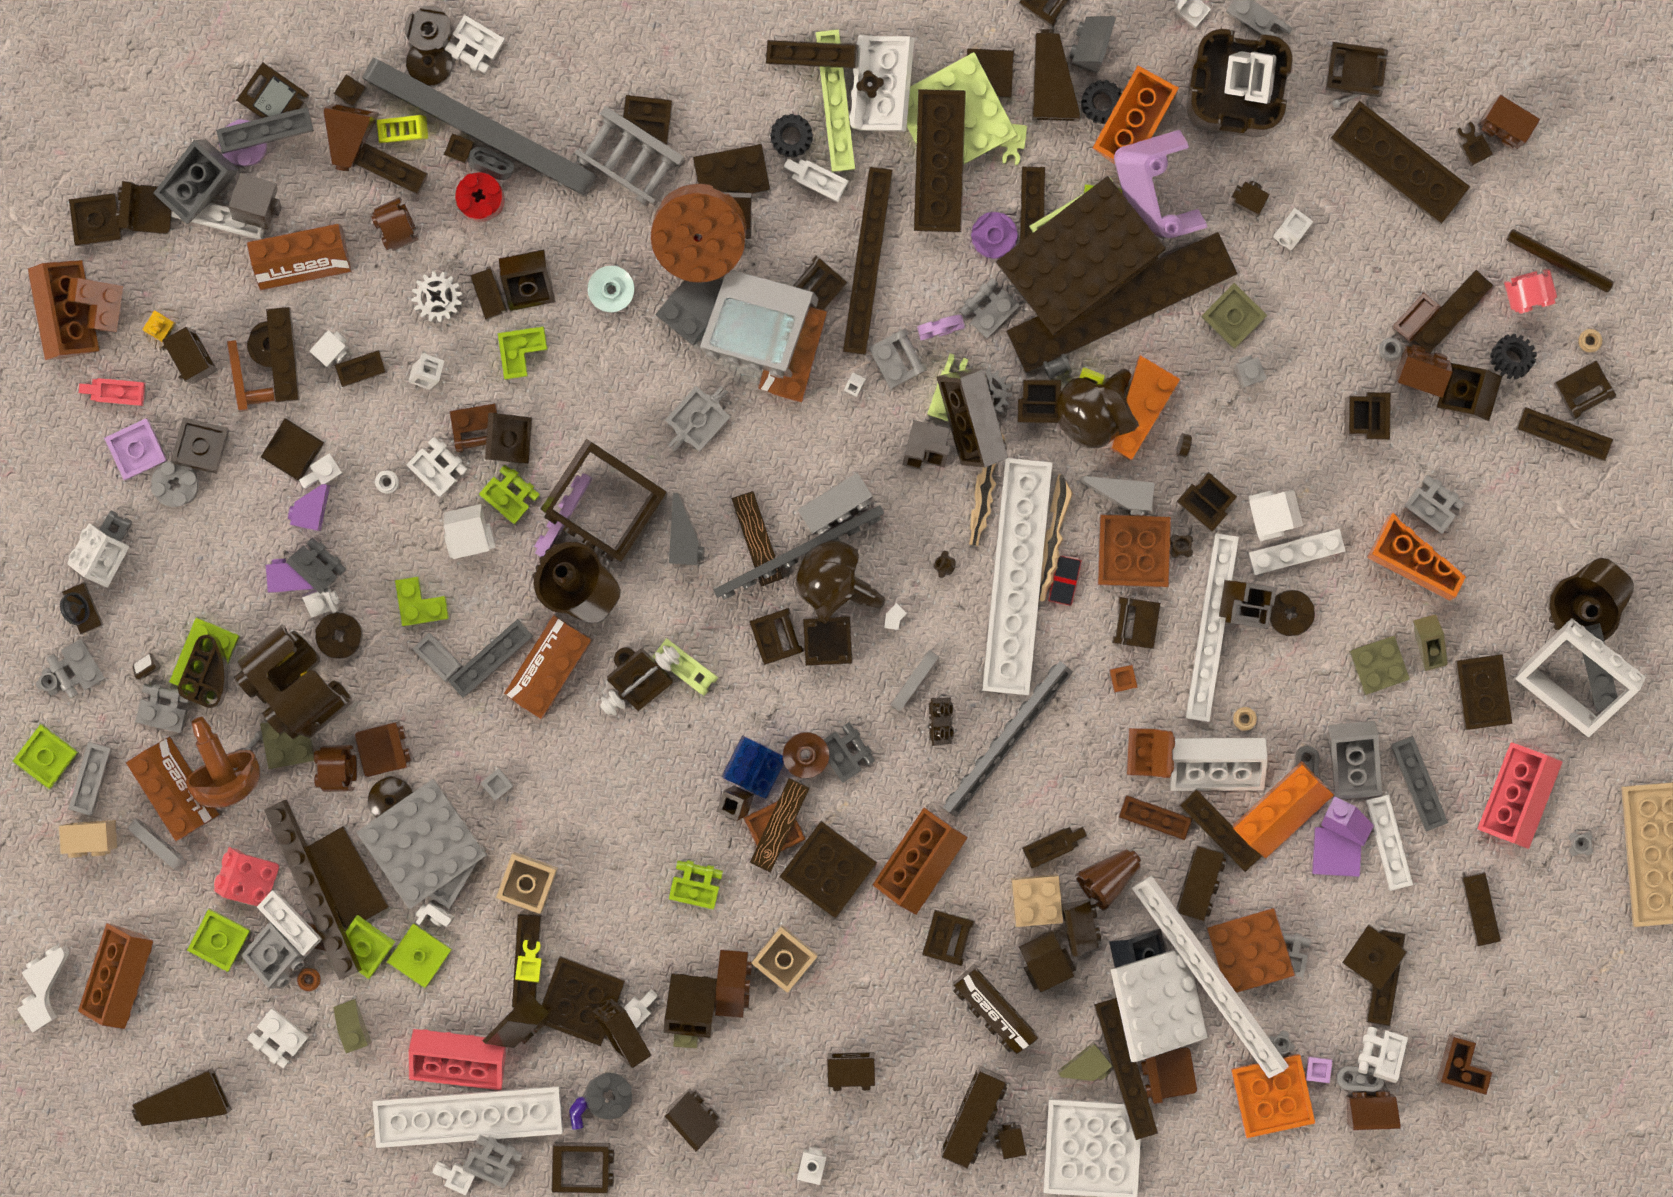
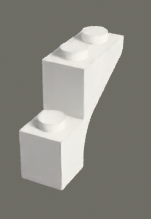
(41, 977)

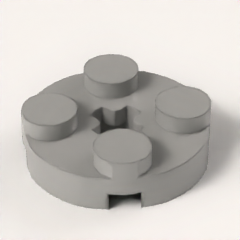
(162, 489)

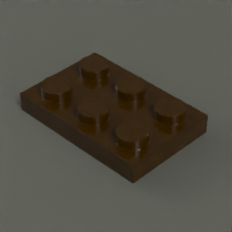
(734, 170)
(1483, 692)

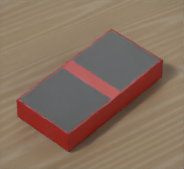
(1065, 580)

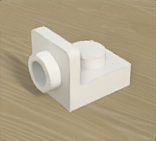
(1192, 11)
(1292, 229)
(321, 603)
(438, 915)

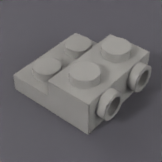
(273, 957)

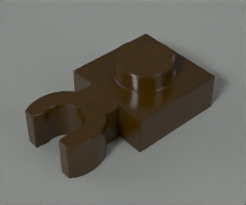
(1475, 148)

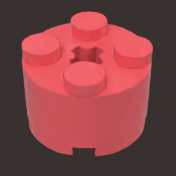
(1530, 291)

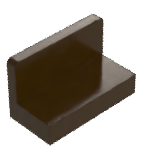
(489, 293)

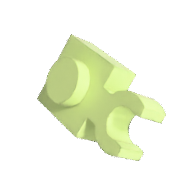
(1015, 143)

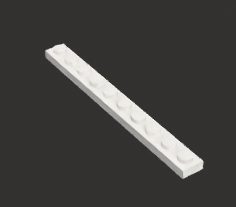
(1210, 977)

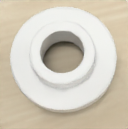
(380, 478)

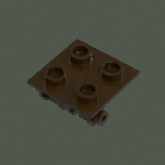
(941, 729)

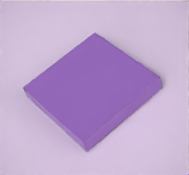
(1335, 854)

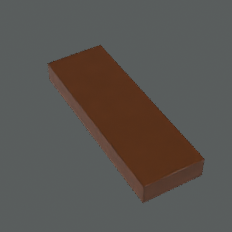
(1155, 817)

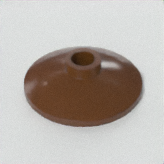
(813, 763)

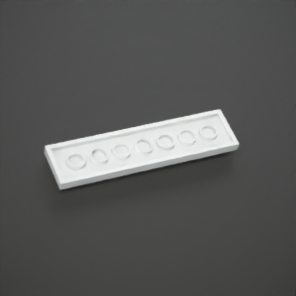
(467, 1116)

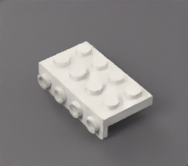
(892, 61)

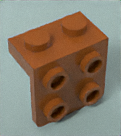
(1150, 752)

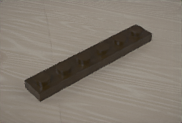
(1126, 1072)

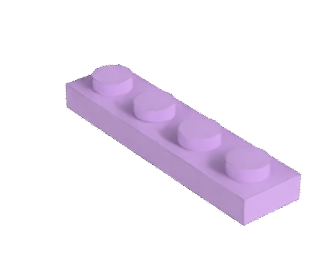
(567, 507)

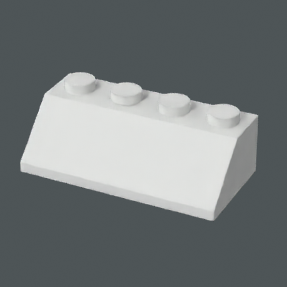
(1219, 764)

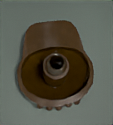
(1096, 412)
(829, 580)
(575, 583)
(1592, 597)

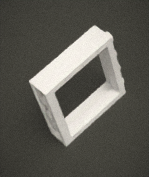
(1563, 702)

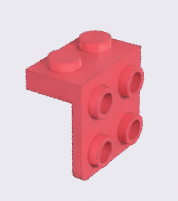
(245, 877)

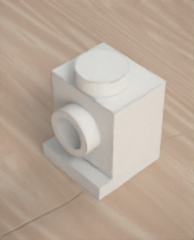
(426, 371)

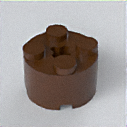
(395, 224)
(335, 768)

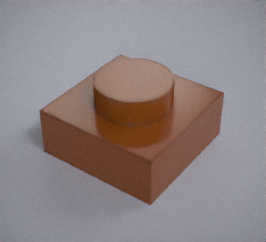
(1123, 678)

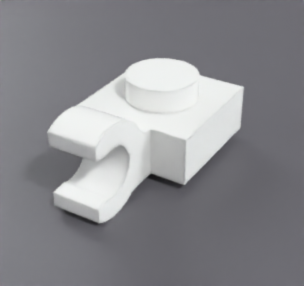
(323, 471)
(638, 1009)
(456, 1177)

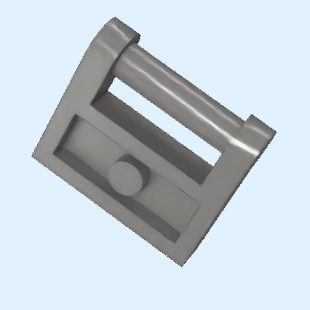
(890, 361)

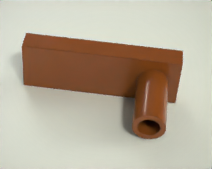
(245, 397)

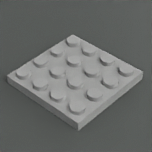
(421, 843)

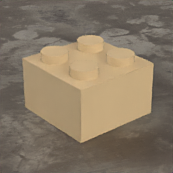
(85, 837)
(527, 882)
(1037, 900)
(784, 958)

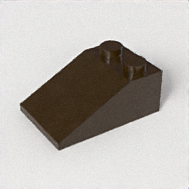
(1080, 926)
(692, 1118)

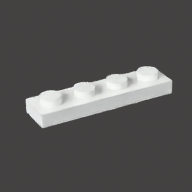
(1296, 552)

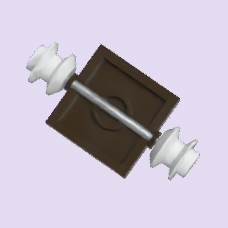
(639, 679)

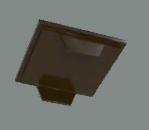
(292, 449)

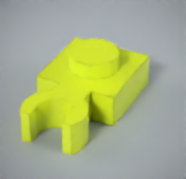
(528, 966)

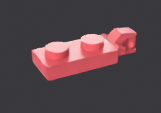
(115, 391)

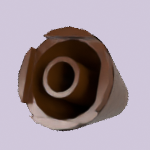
(1108, 877)

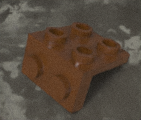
(383, 749)
(1169, 1075)

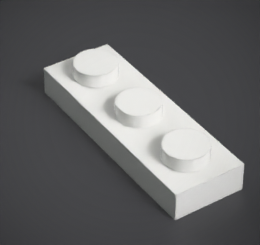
(289, 923)

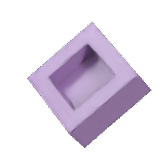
(1318, 1069)

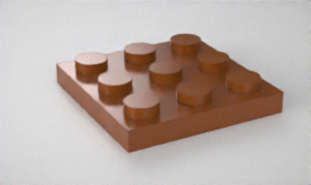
(1134, 550)
(1251, 950)

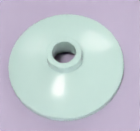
(607, 277)

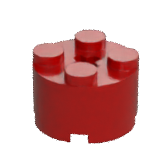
(475, 184)

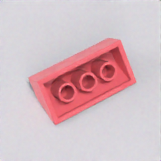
(1520, 795)
(455, 1060)

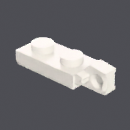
(817, 178)

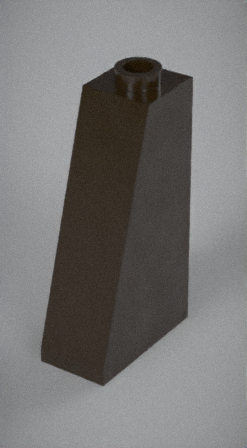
(1052, 83)
(187, 1100)

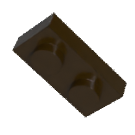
(360, 368)

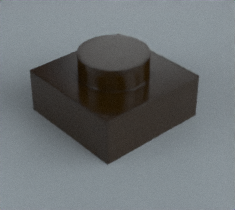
(350, 90)
(459, 148)

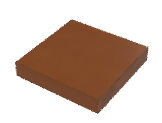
(758, 821)

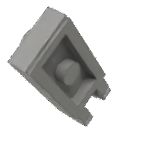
(1256, 17)

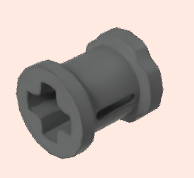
(1057, 367)

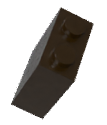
(690, 1005)

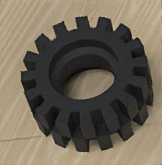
(1088, 100)
(791, 121)
(1505, 364)

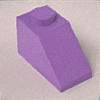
(310, 509)
(283, 577)
(1347, 821)

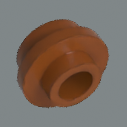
(308, 986)

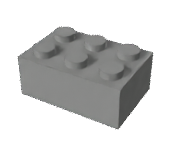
(836, 504)

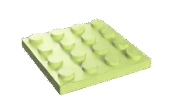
(985, 117)

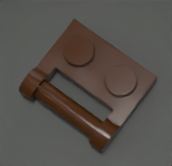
(470, 420)

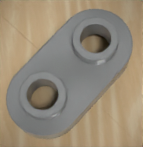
(1359, 1080)

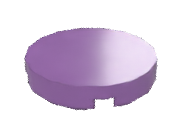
(994, 235)

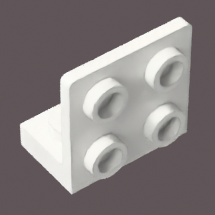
(97, 555)

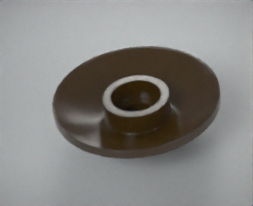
(429, 74)
(384, 788)

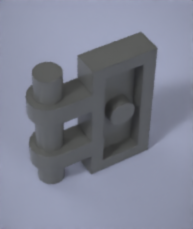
(312, 568)
(841, 758)

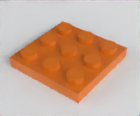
(1273, 1102)

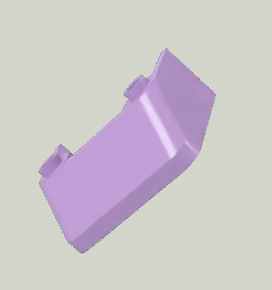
(1135, 169)

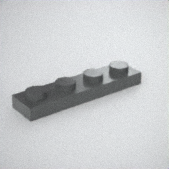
(265, 130)
(490, 658)
(1600, 680)
(1419, 783)

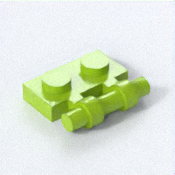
(504, 499)
(692, 891)

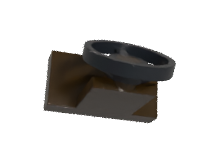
(79, 609)

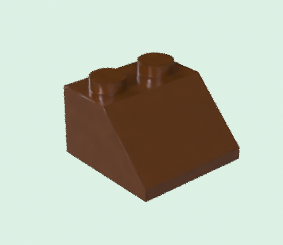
(1372, 1111)

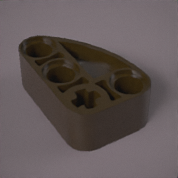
(211, 679)

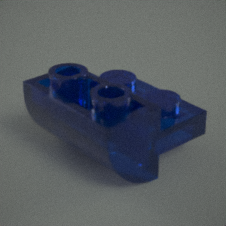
(754, 767)

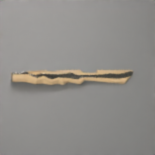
(983, 498)
(1053, 538)

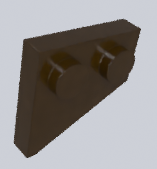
(650, 115)

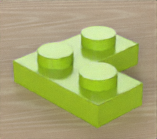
(514, 346)
(414, 608)

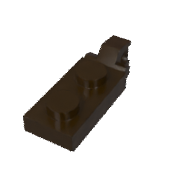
(1053, 846)

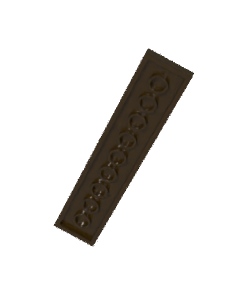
(1152, 290)

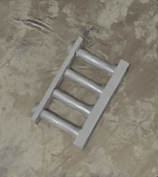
(649, 146)

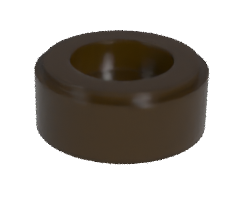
(1184, 445)

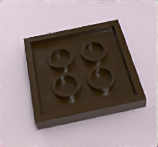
(828, 869)
(574, 995)

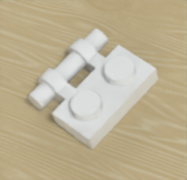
(479, 38)
(432, 472)
(282, 1032)
(1390, 1054)

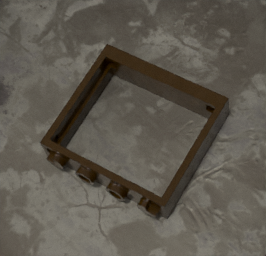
(636, 525)

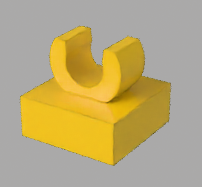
(158, 326)

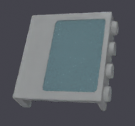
(757, 323)

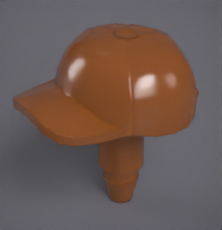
(216, 781)

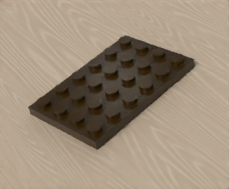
(1080, 255)

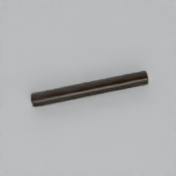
(1560, 260)

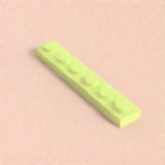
(836, 110)

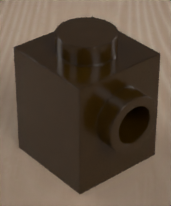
(1250, 198)
(735, 803)
(1010, 1140)

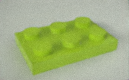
(201, 627)

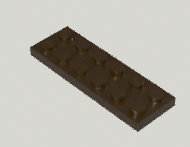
(939, 160)
(1400, 162)

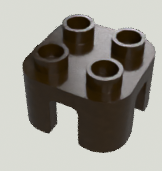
(1228, 113)
(296, 702)

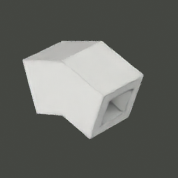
(857, 381)
(893, 617)

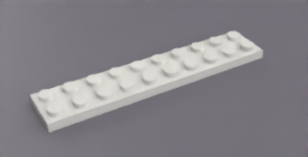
(1017, 576)

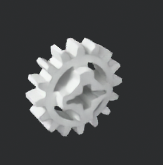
(444, 288)

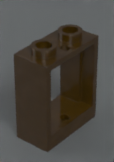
(621, 1033)
(558, 1161)

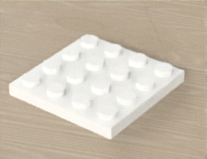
(1158, 1005)
(1090, 1150)

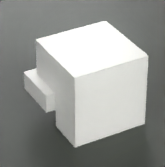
(1251, 76)
(1275, 513)
(467, 532)

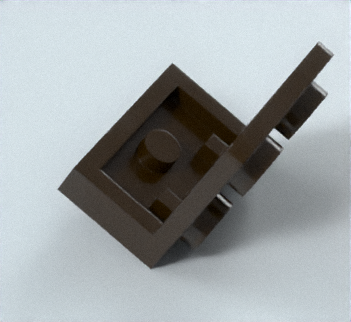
(142, 210)

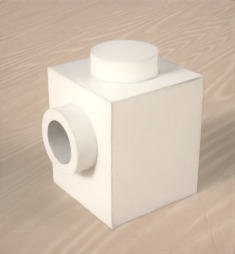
(330, 348)
(812, 1165)

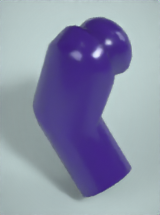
(576, 1112)

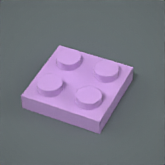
(135, 449)

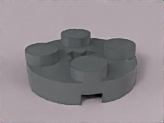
(620, 1089)

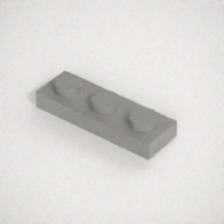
(90, 778)

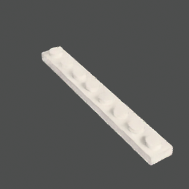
(1211, 629)

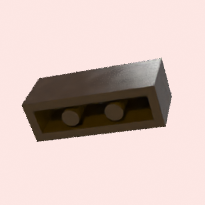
(1200, 882)

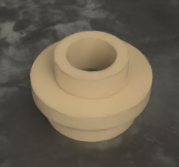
(1596, 337)
(1252, 718)

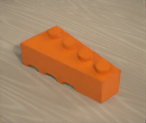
(1146, 397)
(1411, 557)

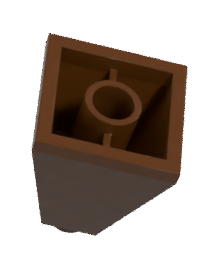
(347, 133)

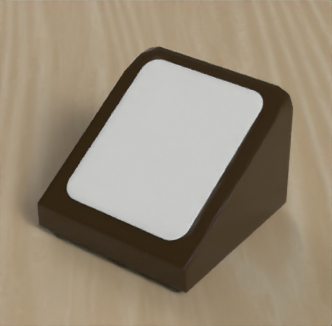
(145, 666)

